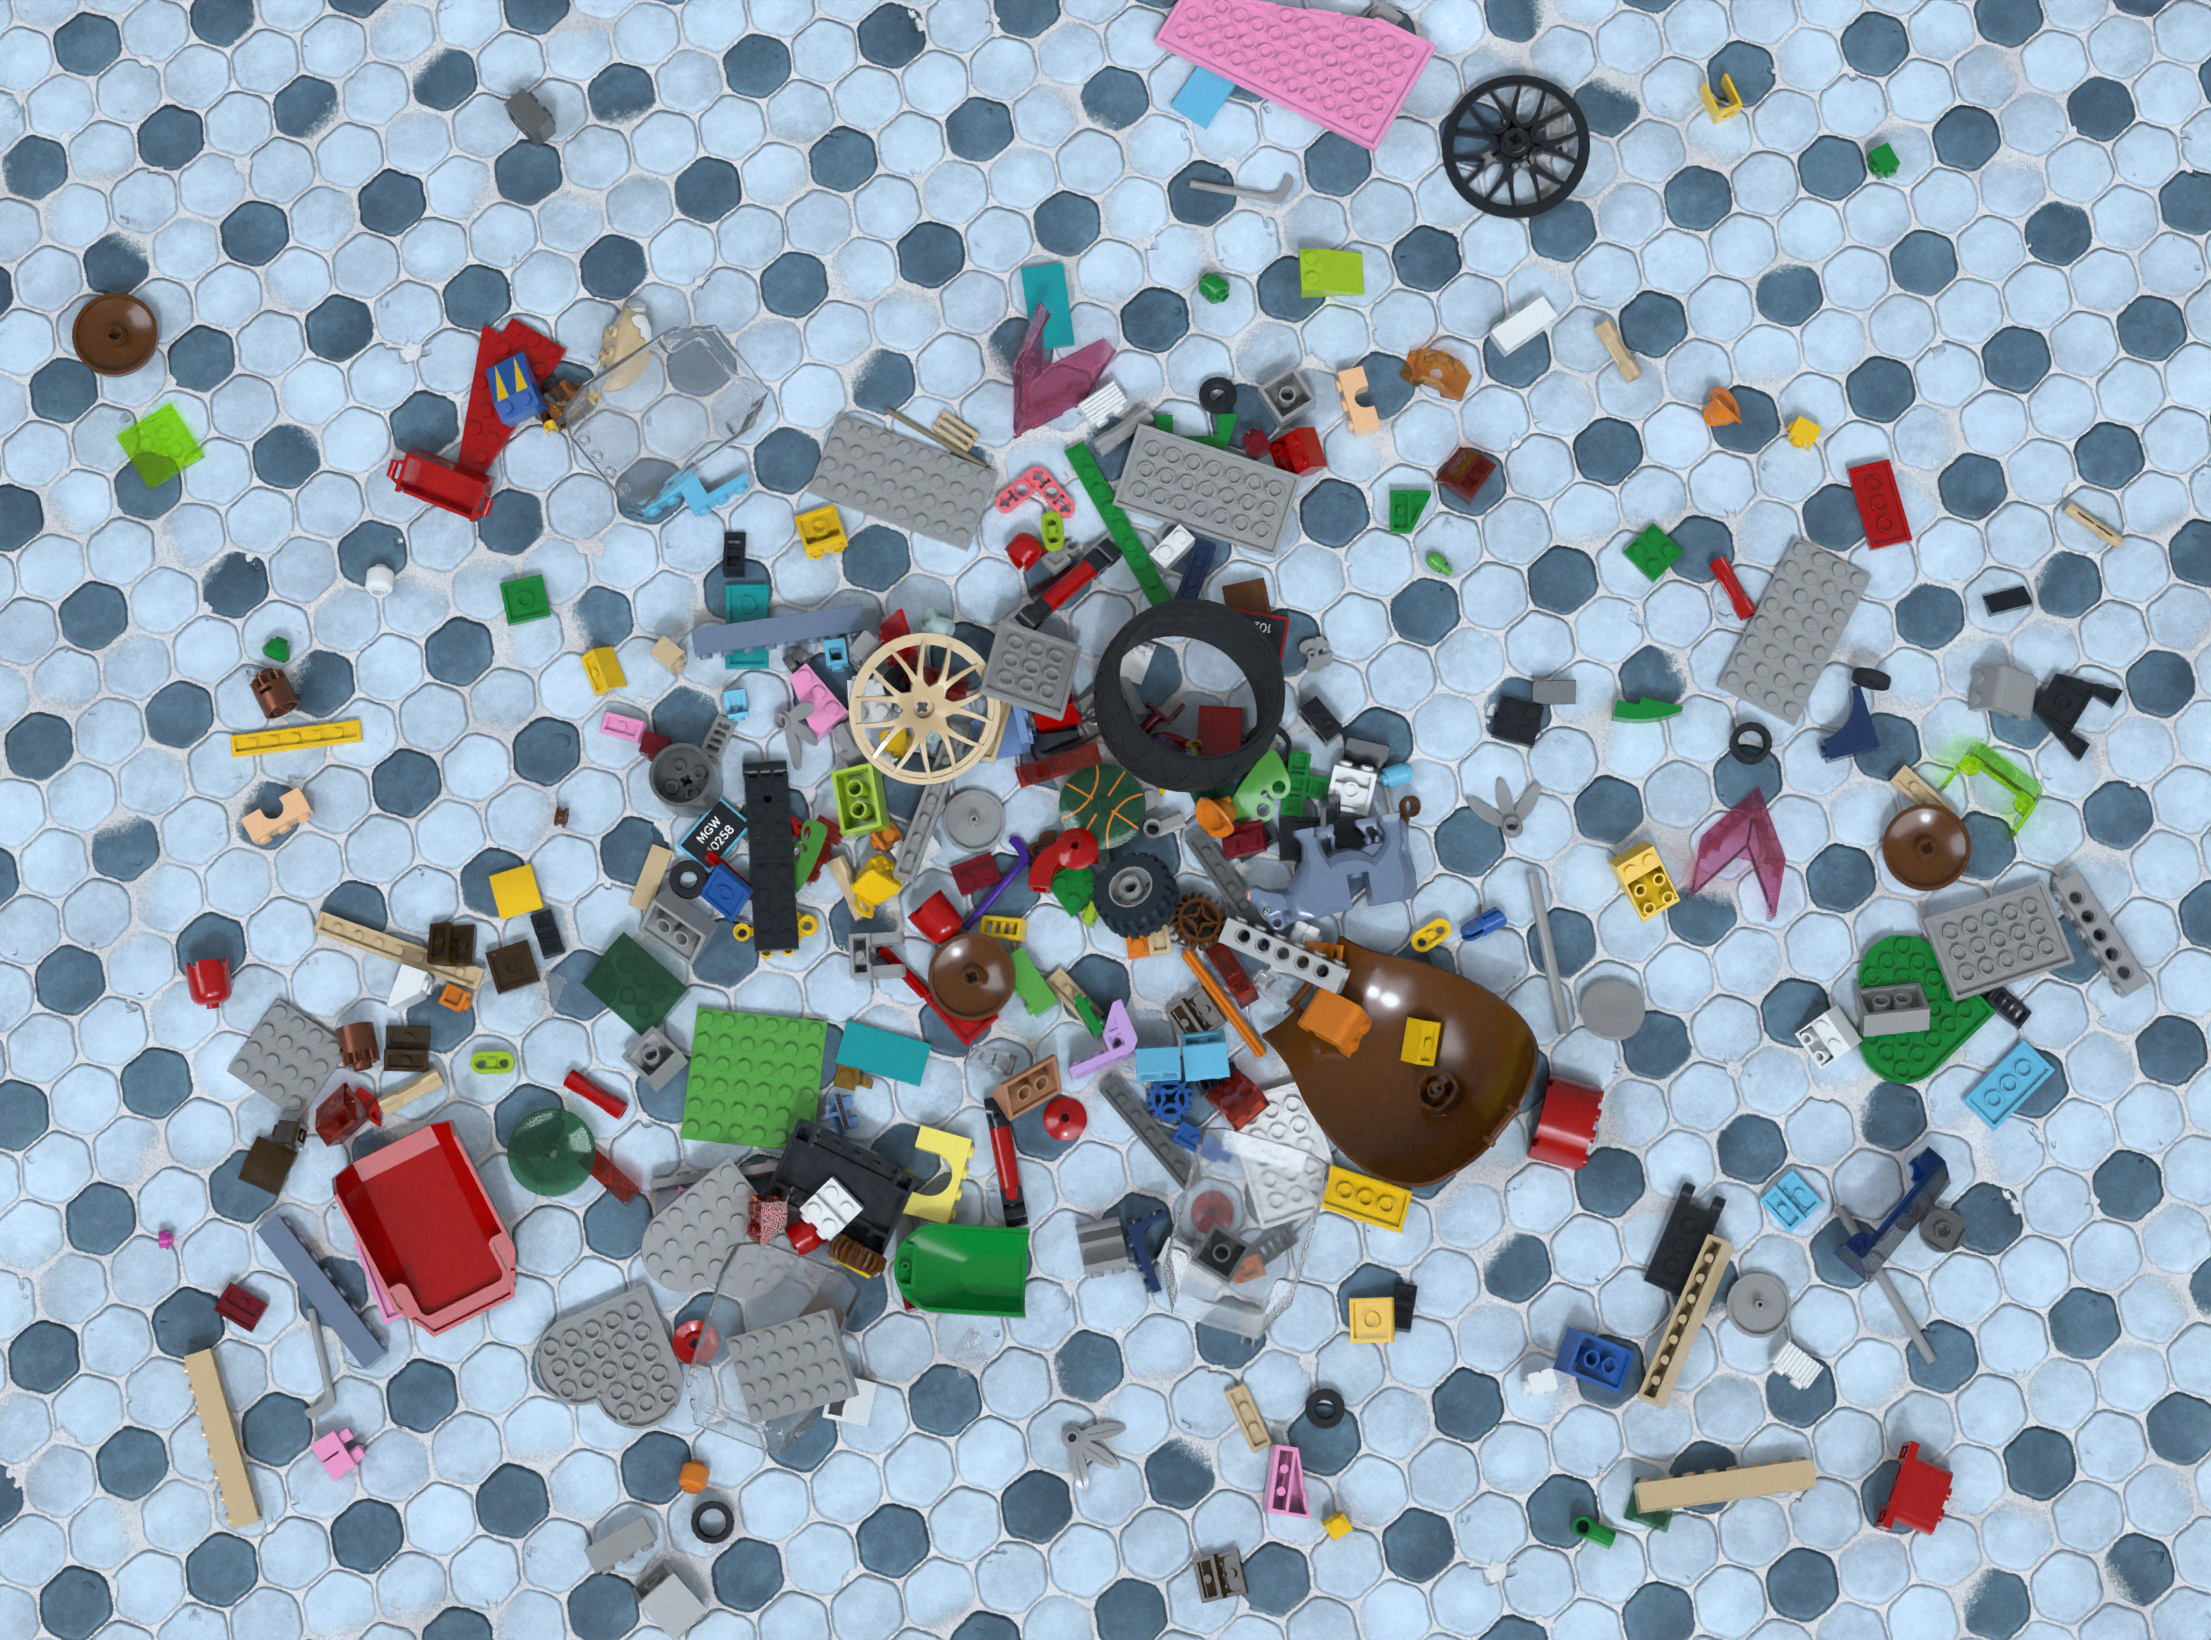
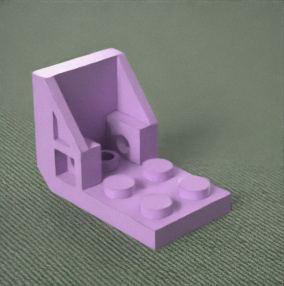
(1117, 1029)

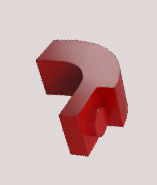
(1045, 868)

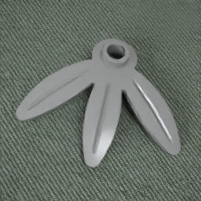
(790, 723)
(1508, 816)
(1094, 1452)

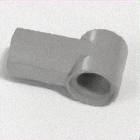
(848, 745)
(1165, 824)

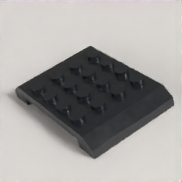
(874, 1180)

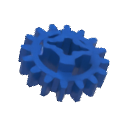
(1177, 1106)

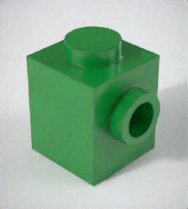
(1882, 161)

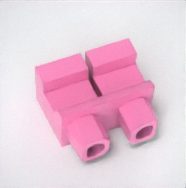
(342, 1462)

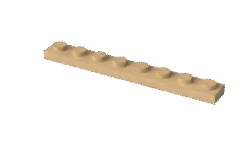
(394, 950)

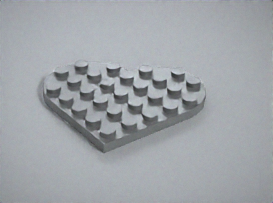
(698, 1230)
(614, 1359)

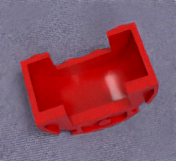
(1566, 1122)

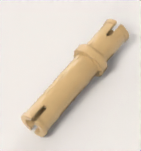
(2094, 525)

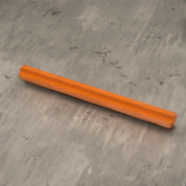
(1224, 1003)

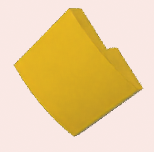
(516, 892)

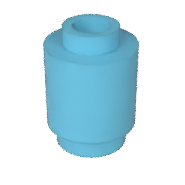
(1396, 775)

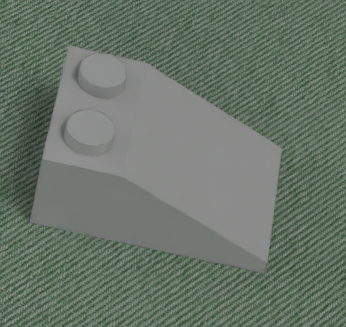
(1132, 702)

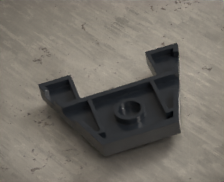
(2063, 705)

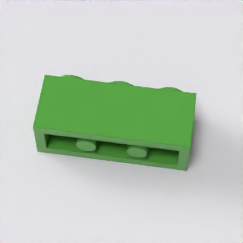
(1031, 985)

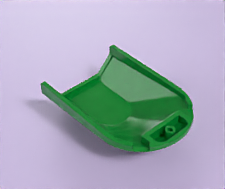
(964, 1270)

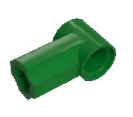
(1594, 1532)

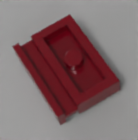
(1245, 840)
(975, 874)
(241, 1307)

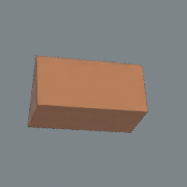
(1028, 1088)

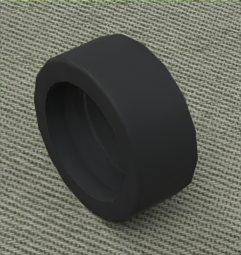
(1739, 755)
(696, 1519)

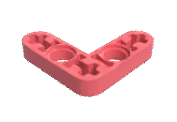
(1034, 486)

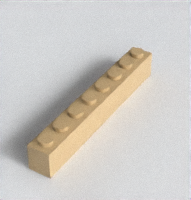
(1685, 1322)
(223, 1439)
(1724, 1485)

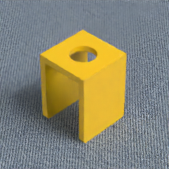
(1729, 89)

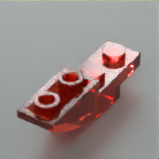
(1058, 764)

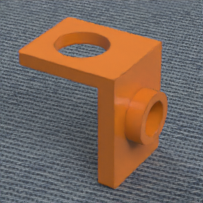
(1326, 948)

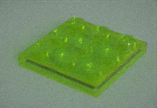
(160, 446)

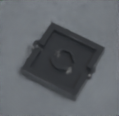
(1517, 722)

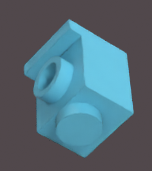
(835, 647)

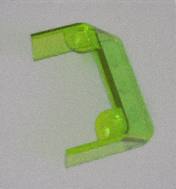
(1981, 758)

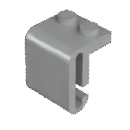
(2003, 692)
(1102, 1247)

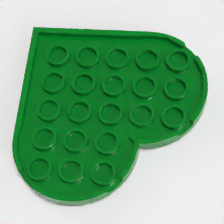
(1916, 1055)

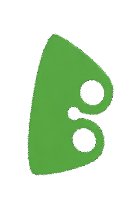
(1260, 778)
(807, 859)

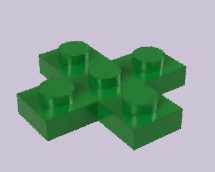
(1302, 785)

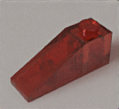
(614, 1180)

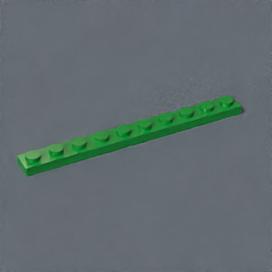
(1117, 524)

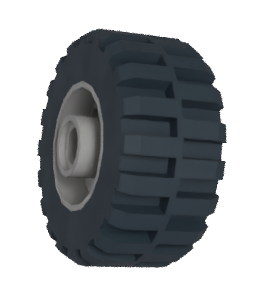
(1136, 895)

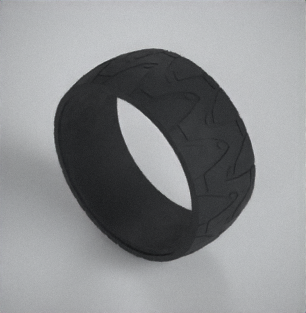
(1233, 636)

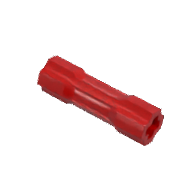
(1740, 601)
(609, 1103)

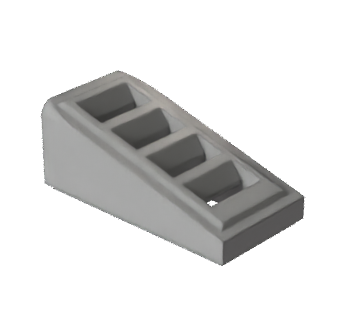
(722, 747)

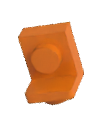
(885, 839)
(1137, 948)

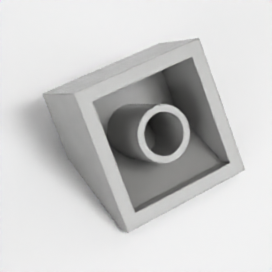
(654, 1059)

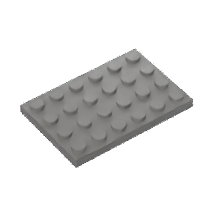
(1998, 941)
(792, 1366)

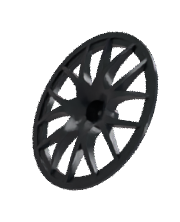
(1519, 155)

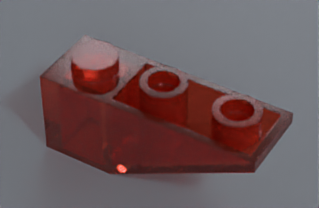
(832, 838)

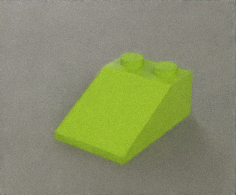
(1330, 273)

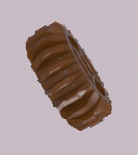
(1214, 922)
(857, 1256)

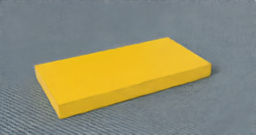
(1366, 1199)

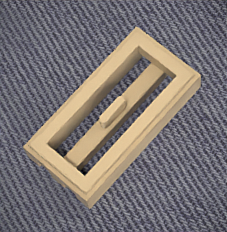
(940, 421)

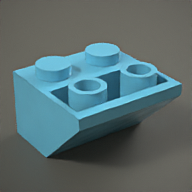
(1204, 1055)
(1158, 1063)

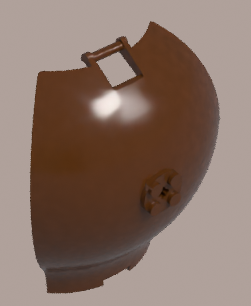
(1403, 1117)

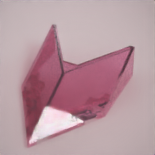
(1047, 388)
(1745, 835)

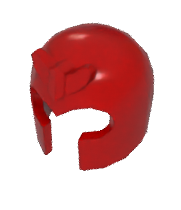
(1024, 550)
(803, 1236)

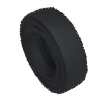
(1214, 384)
(1871, 679)
(681, 868)
(1315, 1418)

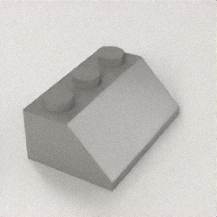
(678, 926)
(1892, 1009)

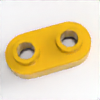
(1430, 935)

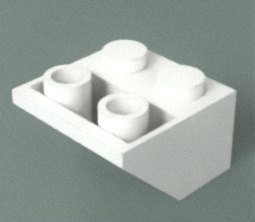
(1828, 1037)
(854, 1409)

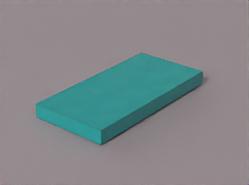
(1048, 286)
(744, 604)
(883, 1053)

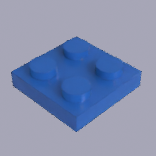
(726, 892)

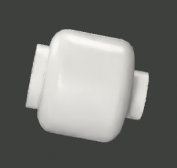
(379, 580)

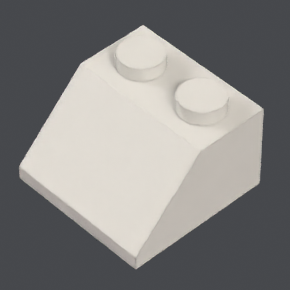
(410, 988)

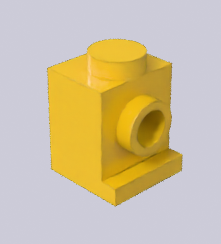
(1336, 1525)

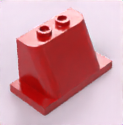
(1916, 1493)

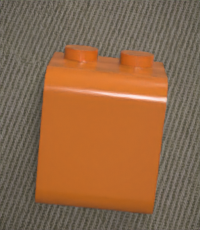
(1335, 1021)

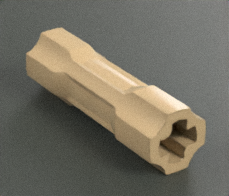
(1626, 364)
(844, 877)
(424, 1084)

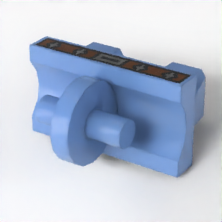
(837, 1115)

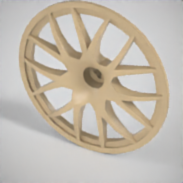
(922, 722)

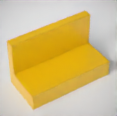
(603, 670)
(1420, 1041)

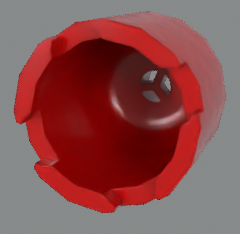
(937, 919)
(209, 982)

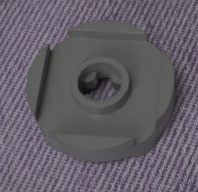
(1930, 1234)

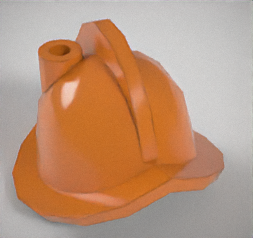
(1721, 408)
(1216, 816)

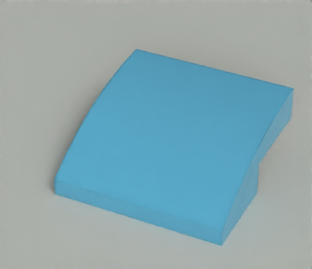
(1791, 1201)

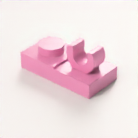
(623, 727)

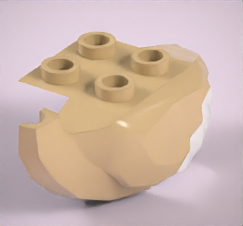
(626, 334)

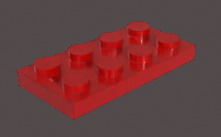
(1879, 505)

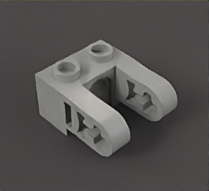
(863, 956)

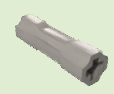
(1109, 440)

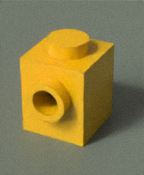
(1802, 433)
(897, 745)

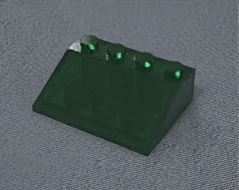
(635, 985)

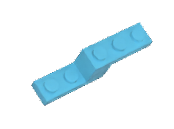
(696, 496)

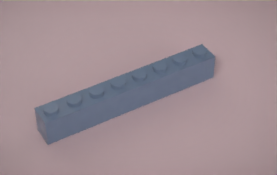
(779, 630)
(322, 1292)

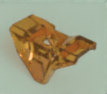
(1454, 374)

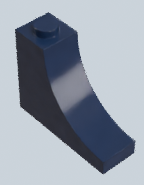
(1855, 736)

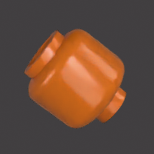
(693, 1477)

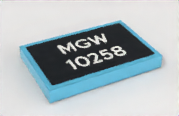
(716, 831)

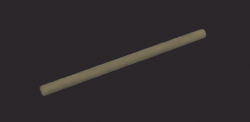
(934, 437)

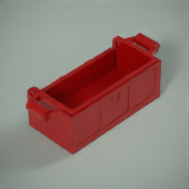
(443, 483)

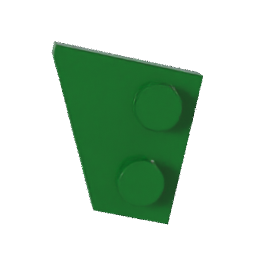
(1406, 509)

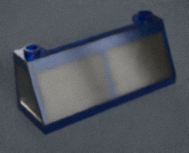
(1868, 1254)

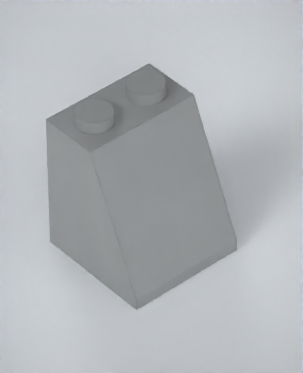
(669, 1600)

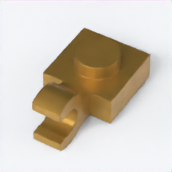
(850, 1077)

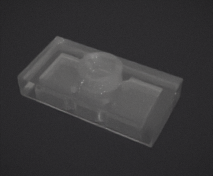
(549, 995)

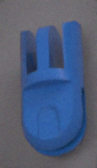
(1483, 924)

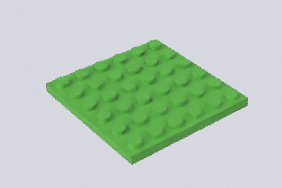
(752, 1077)

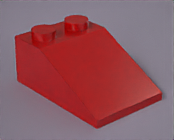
(893, 628)

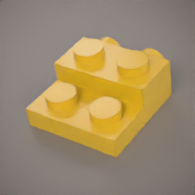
(821, 532)

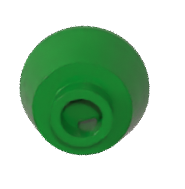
(277, 649)

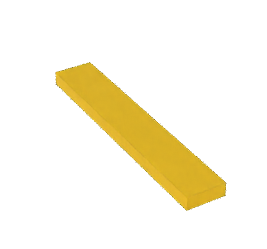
(296, 738)

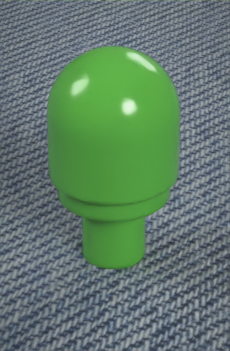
(1438, 563)

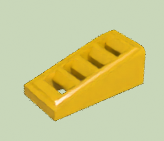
(1020, 933)

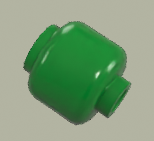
(1214, 288)

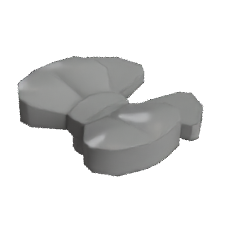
(1315, 661)

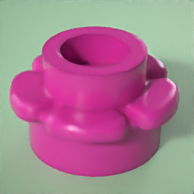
(165, 1239)

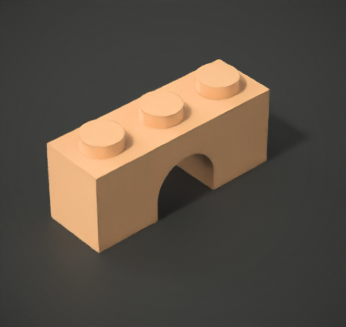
(1361, 419)
(295, 810)

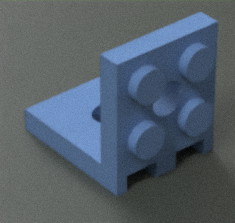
(1016, 736)

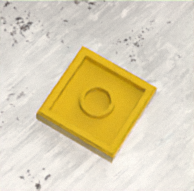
(1371, 1320)

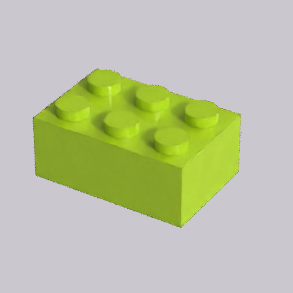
(860, 800)

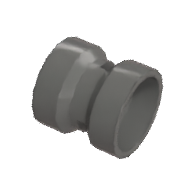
(799, 656)

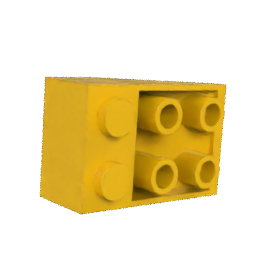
(1644, 880)

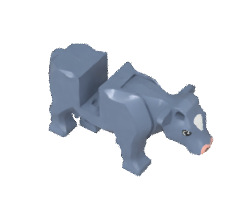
(1322, 883)

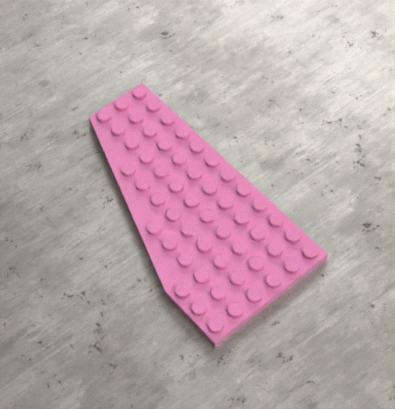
(1313, 62)

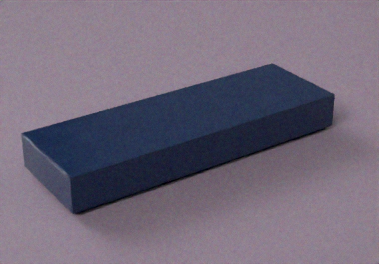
(1196, 570)

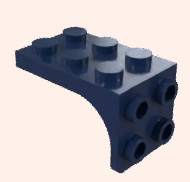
(1136, 1232)

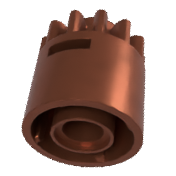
(274, 693)
(358, 1045)

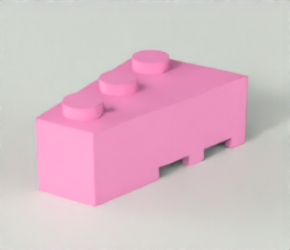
(827, 711)
(1285, 1484)

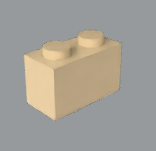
(669, 656)

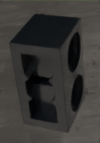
(1321, 721)

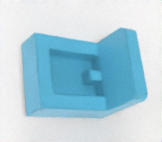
(735, 704)

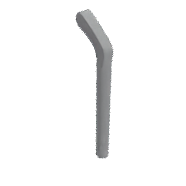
(1276, 198)
(330, 1398)

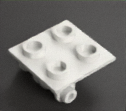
(1136, 661)

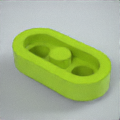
(1052, 533)
(493, 1062)

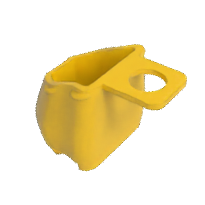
(875, 883)

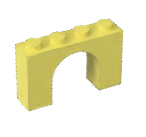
(956, 1151)

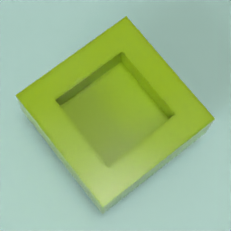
(1089, 915)

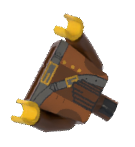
(556, 399)

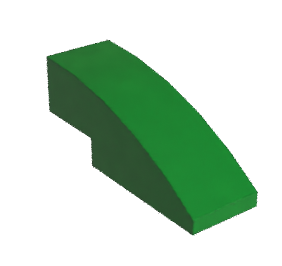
(1645, 711)

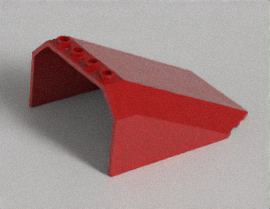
(429, 1228)

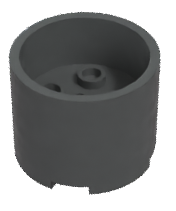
(679, 765)

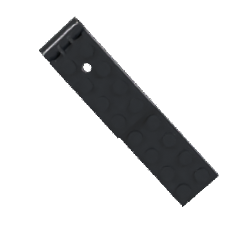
(770, 856)

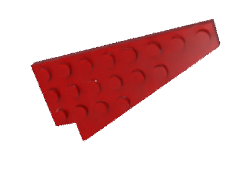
(483, 430)

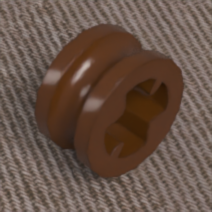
(561, 817)

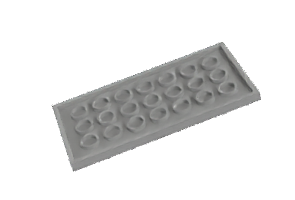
(903, 482)
(1207, 490)
(1794, 631)

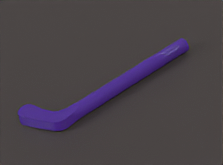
(1024, 860)

